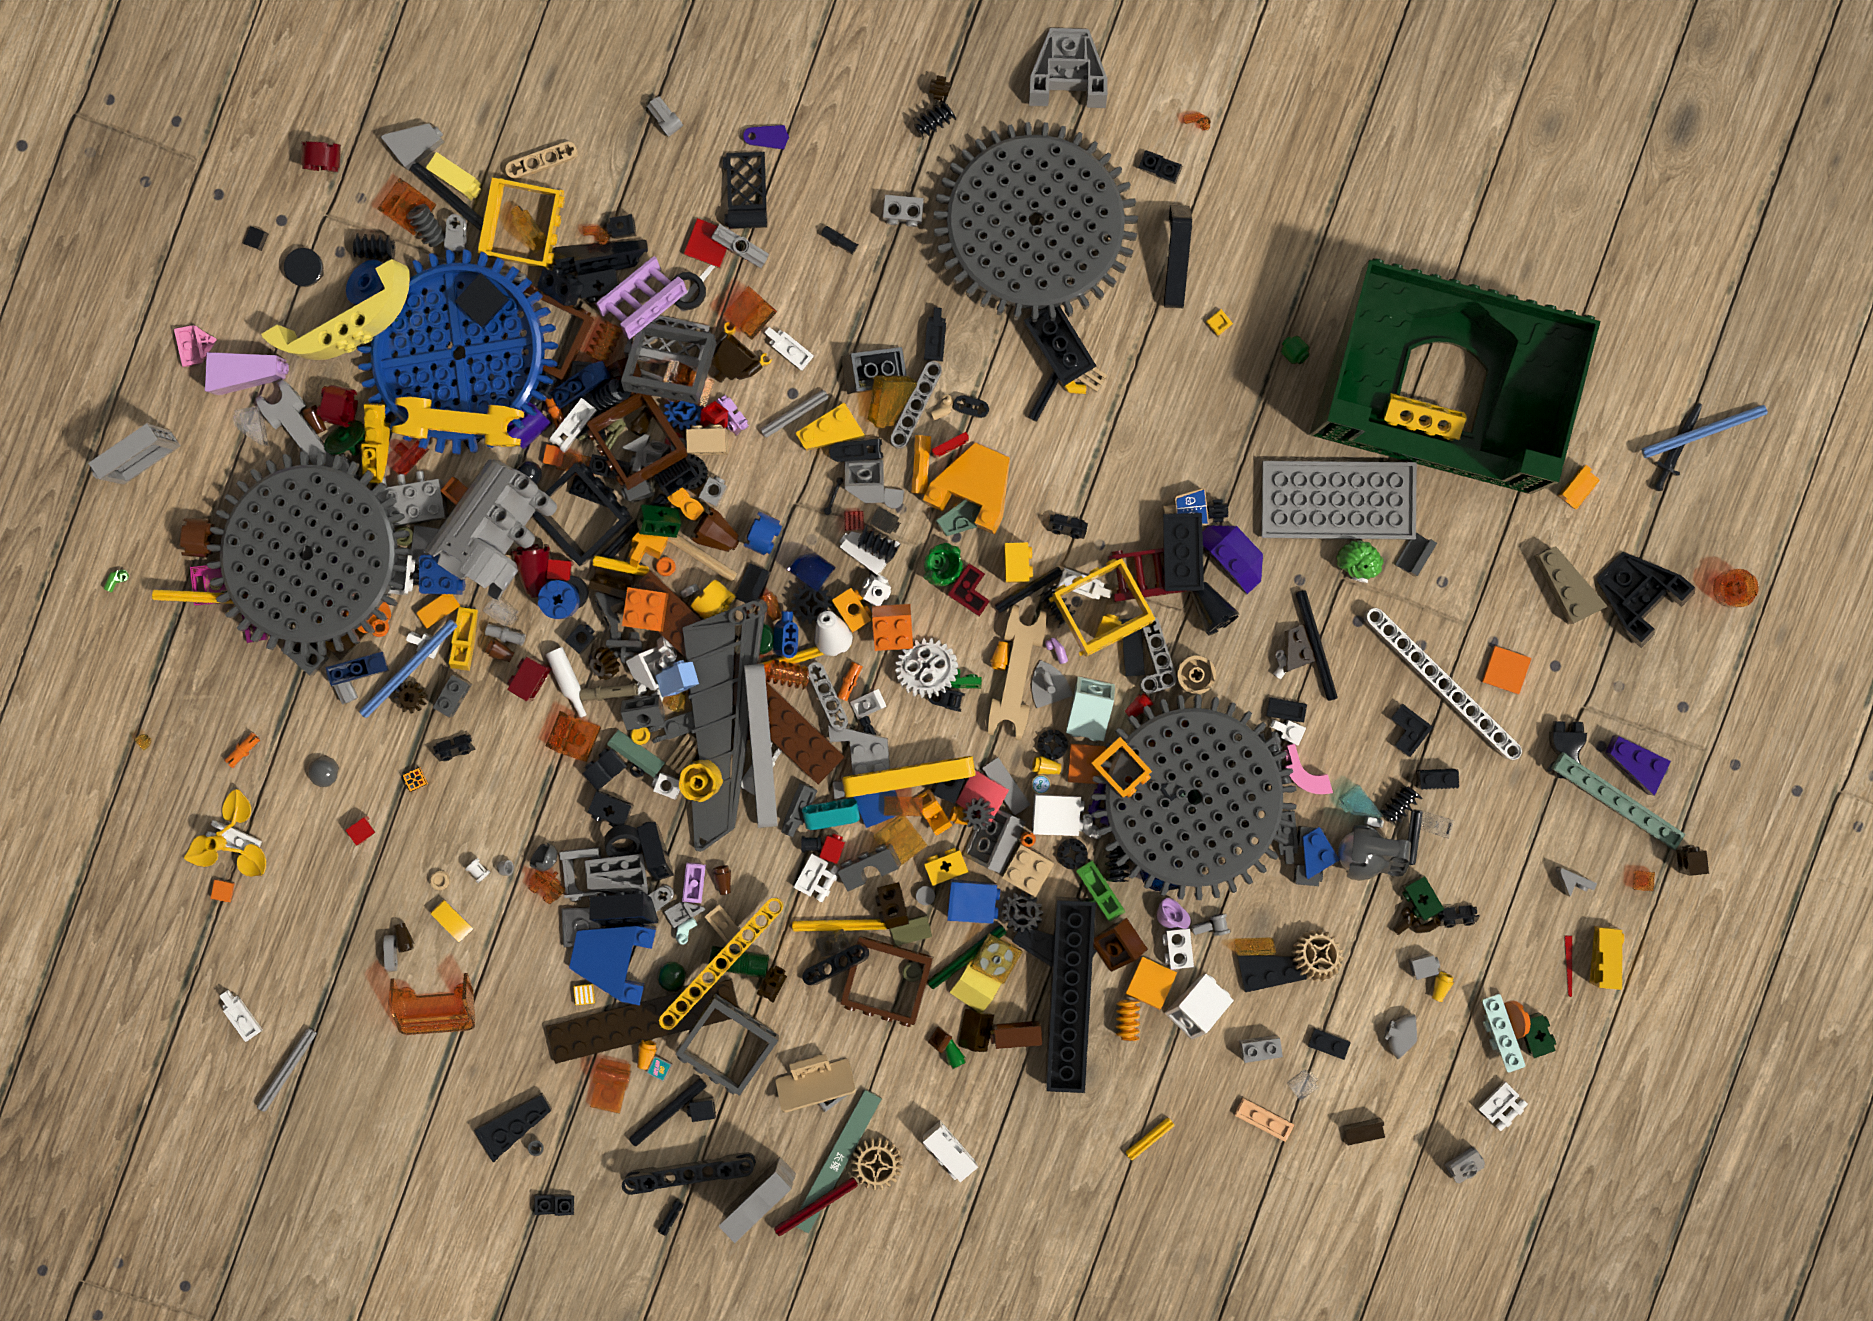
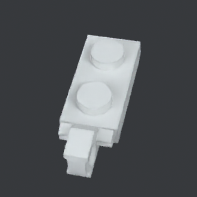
(789, 348)
(1093, 589)
(240, 1016)

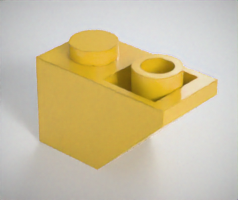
(1106, 624)

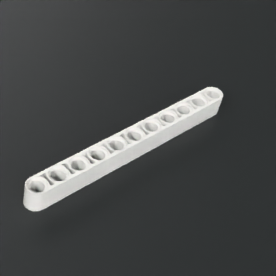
(1446, 693)

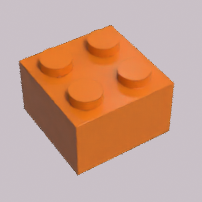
(645, 609)
(892, 627)

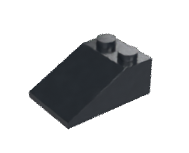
(863, 367)

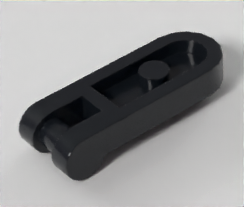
(856, 450)

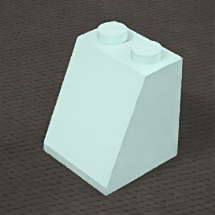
(1090, 709)

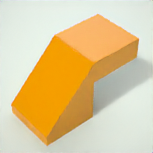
(934, 813)

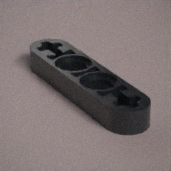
(835, 964)

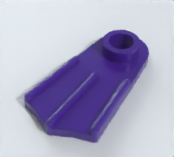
(767, 136)

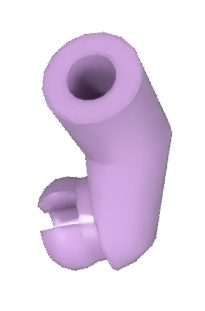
(1059, 649)

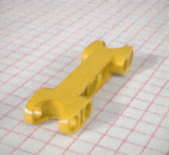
(423, 418)

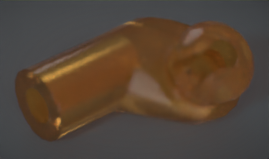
(597, 231)

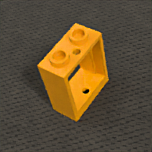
(1130, 790)

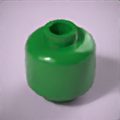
(1295, 350)

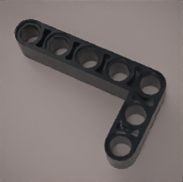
(1178, 256)

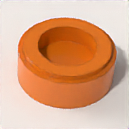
(666, 566)

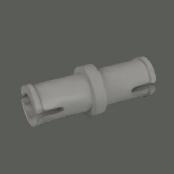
(505, 634)

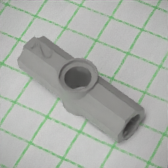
(750, 253)

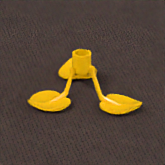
(204, 849)

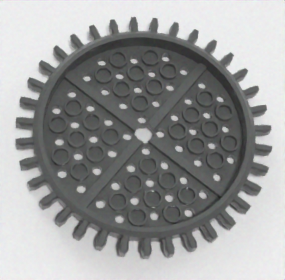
(1030, 293)
(381, 549)
(1269, 802)

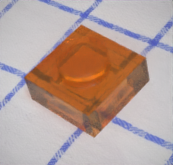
(1643, 880)

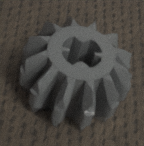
(978, 805)

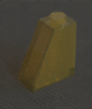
(889, 399)

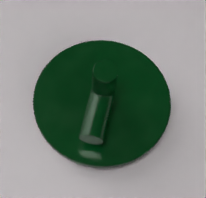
(345, 438)

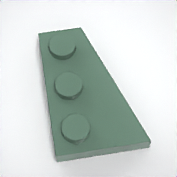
(959, 518)

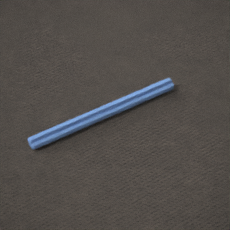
(1704, 431)
(408, 668)

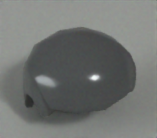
(323, 771)
(544, 857)

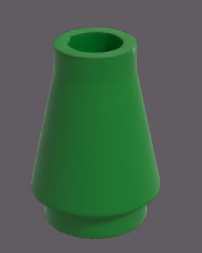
(954, 1056)

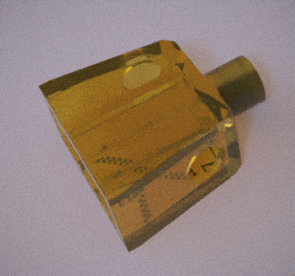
(528, 229)

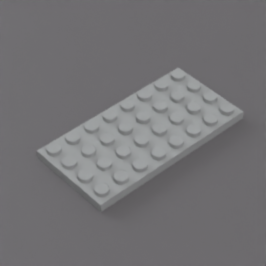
(1339, 500)

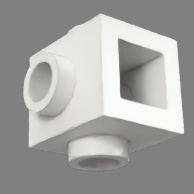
(876, 589)

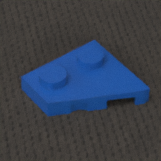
(1317, 852)

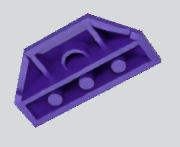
(1234, 554)

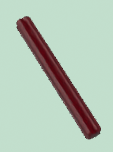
(816, 1206)

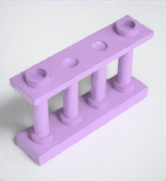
(651, 309)

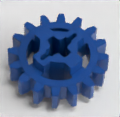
(677, 411)

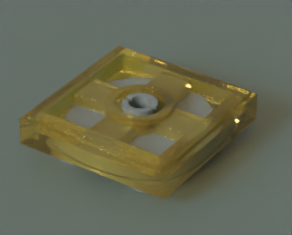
(996, 958)

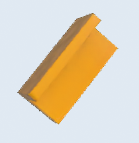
(1579, 487)

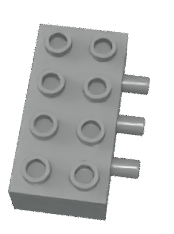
(417, 501)

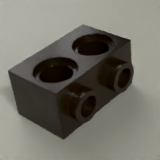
(1692, 860)
(893, 905)

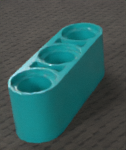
(831, 814)

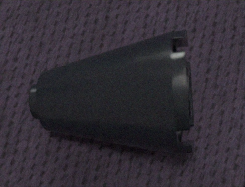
(1213, 609)

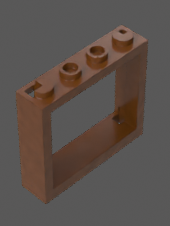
(579, 340)
(619, 412)
(896, 951)

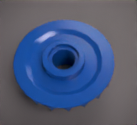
(364, 282)

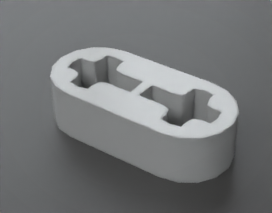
(390, 953)

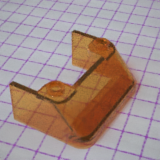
(432, 1012)

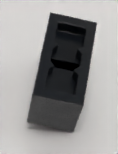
(560, 285)

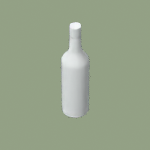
(566, 678)

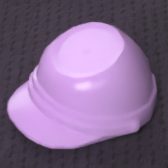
(1172, 914)

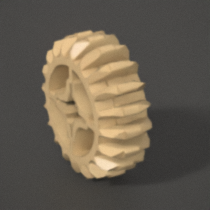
(1305, 947)
(884, 1166)

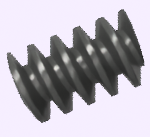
(426, 225)

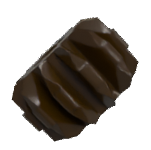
(603, 663)
(410, 689)

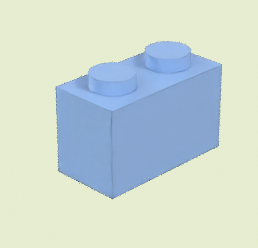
(676, 678)

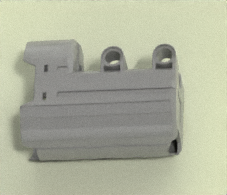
(486, 525)

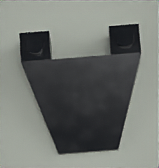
(1636, 588)

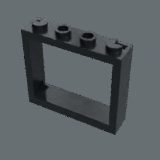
(606, 496)

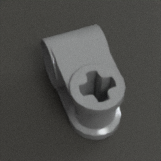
(455, 236)
(657, 900)

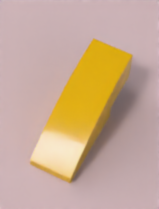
(463, 639)

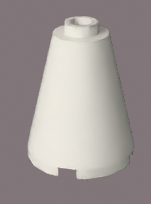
(832, 634)

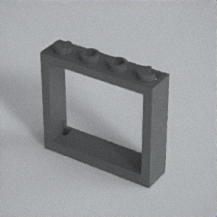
(665, 389)
(744, 1020)

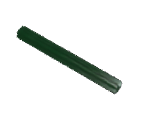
(963, 959)

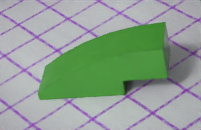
(1101, 891)

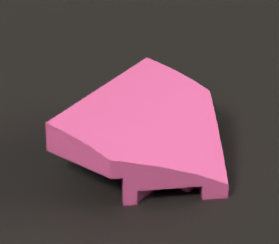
(193, 345)

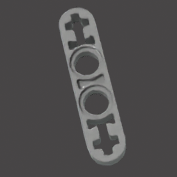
(826, 697)

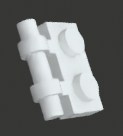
(811, 875)
(1498, 1102)

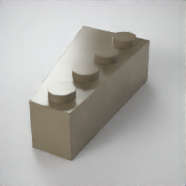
(1568, 587)

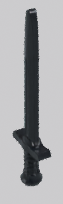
(1674, 454)

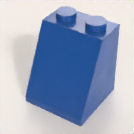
(972, 901)

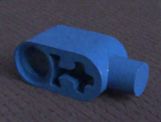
(781, 633)

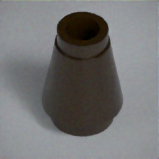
(641, 423)
(403, 938)

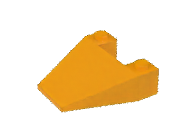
(978, 477)

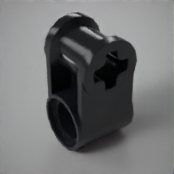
(947, 700)

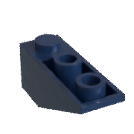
(581, 384)
(357, 668)

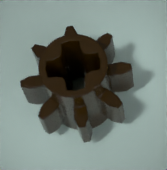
(939, 88)

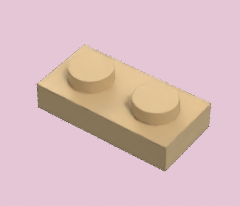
(722, 923)

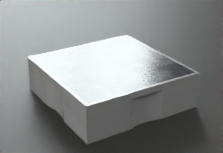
(757, 1199)

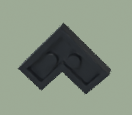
(1415, 729)

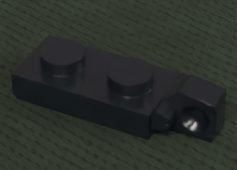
(935, 337)

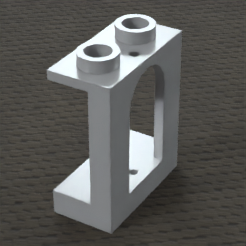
(567, 859)

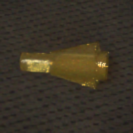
(677, 702)

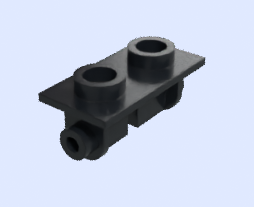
(1076, 528)
(462, 746)
(1466, 916)

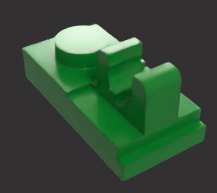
(971, 681)

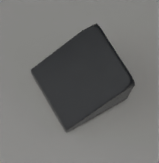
(256, 238)

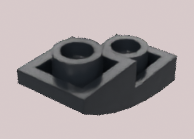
(1160, 167)
(599, 467)
(582, 490)
(553, 1204)

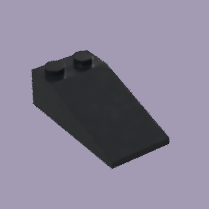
(1060, 345)

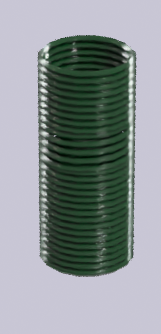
(756, 965)

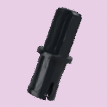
(839, 239)

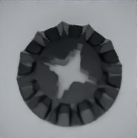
(1046, 737)
(1064, 849)

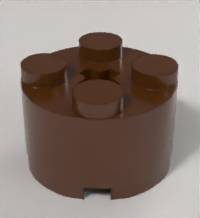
(196, 537)

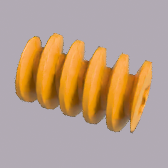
(1127, 1020)

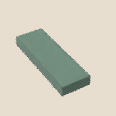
(636, 753)

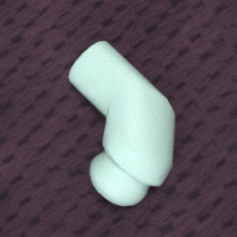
(683, 930)

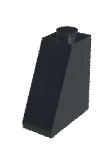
(655, 851)

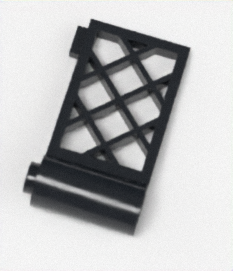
(744, 215)

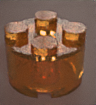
(1724, 588)

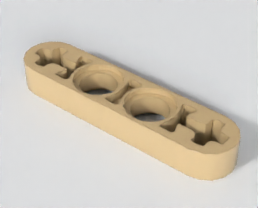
(540, 156)

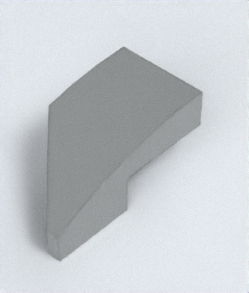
(682, 912)

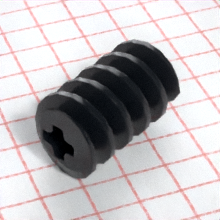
(933, 119)
(374, 247)
(609, 395)
(877, 544)
(1054, 609)
(1400, 804)
(1117, 872)

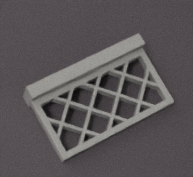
(662, 357)

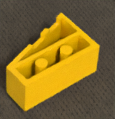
(830, 429)
(1607, 958)

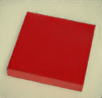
(703, 247)
(950, 445)

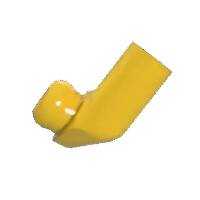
(1075, 388)

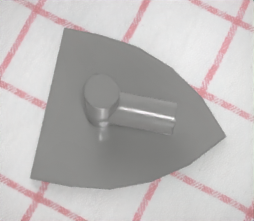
(1049, 685)

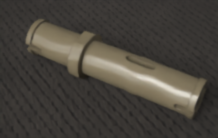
(608, 692)

